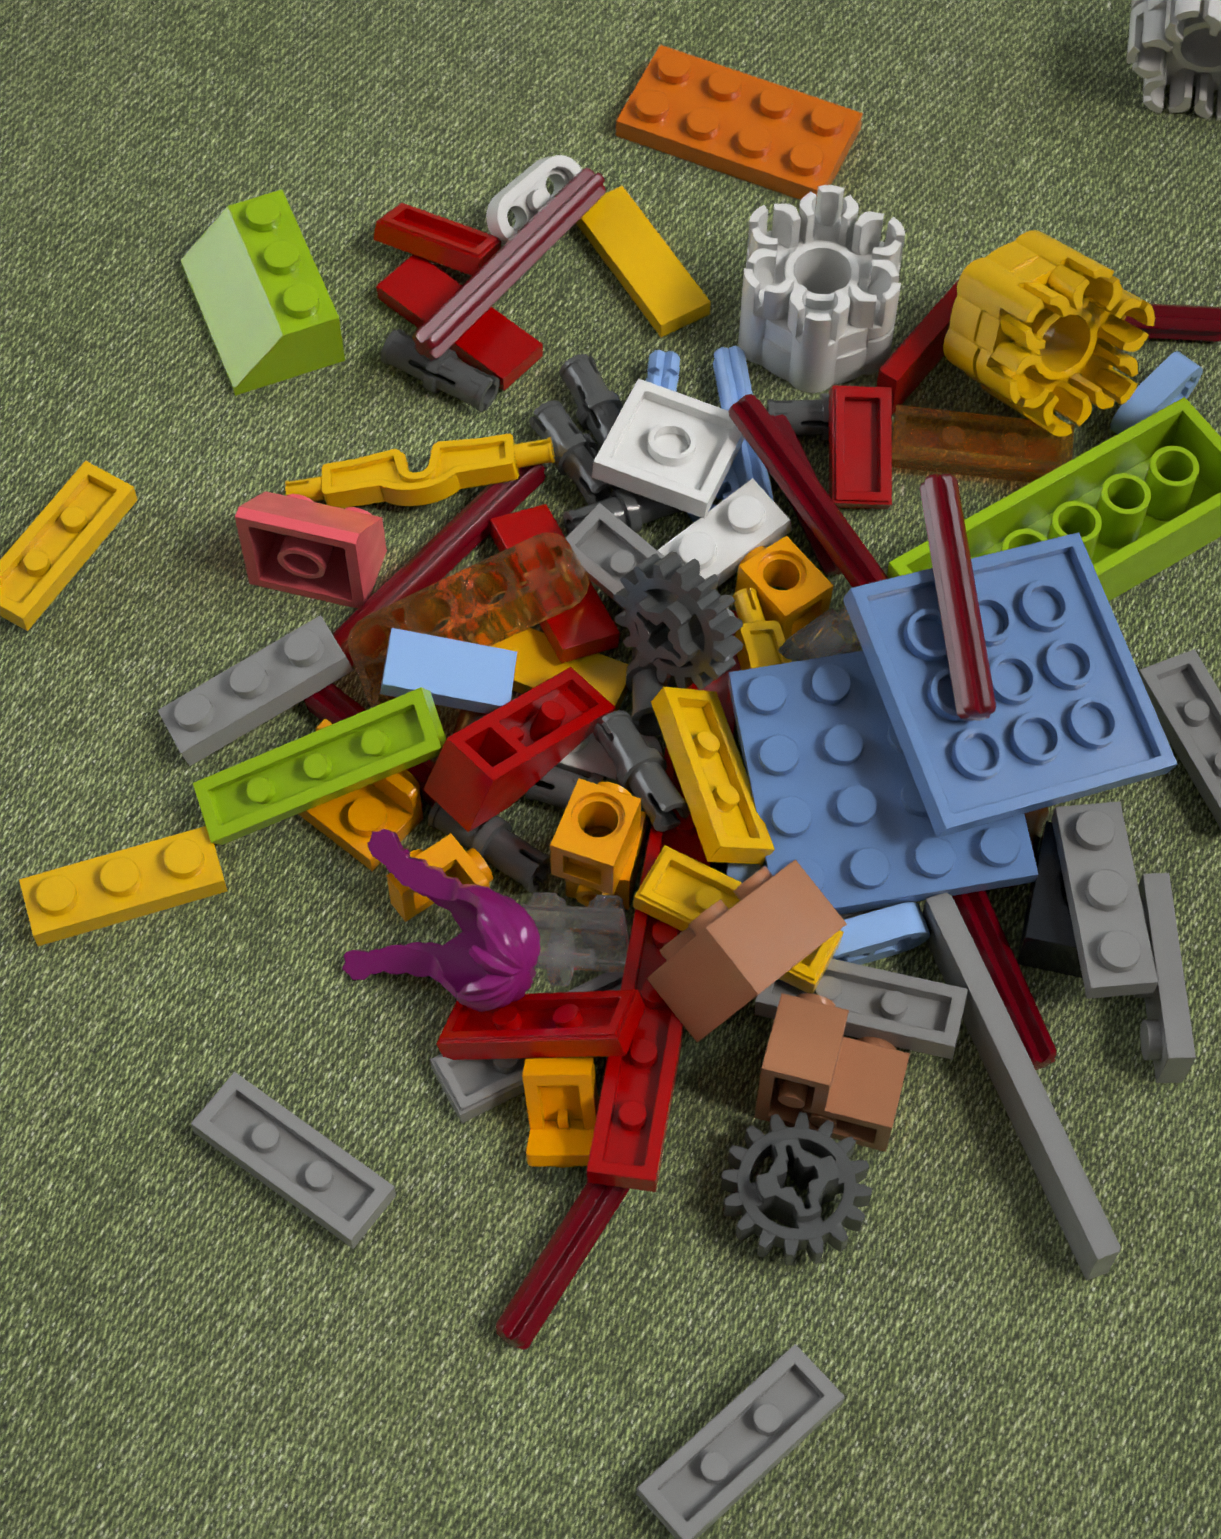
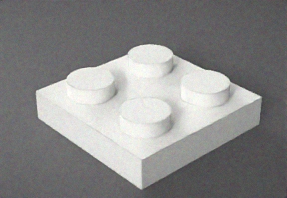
(669, 448)

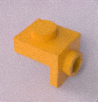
(455, 862)
(560, 1110)

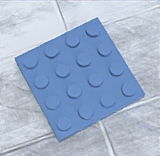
(1062, 682)
(843, 795)

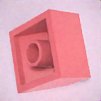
(311, 548)

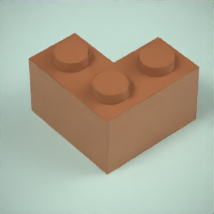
(742, 950)
(828, 1075)

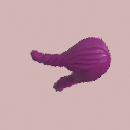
(483, 964)

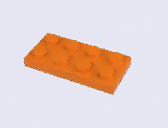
(738, 124)

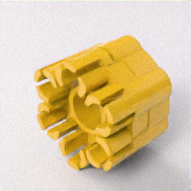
(1045, 331)

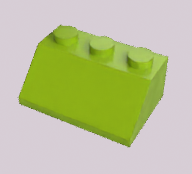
(262, 295)

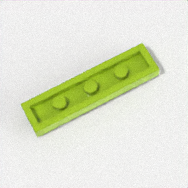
(320, 766)

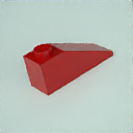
(513, 748)

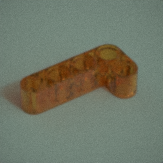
(543, 561)

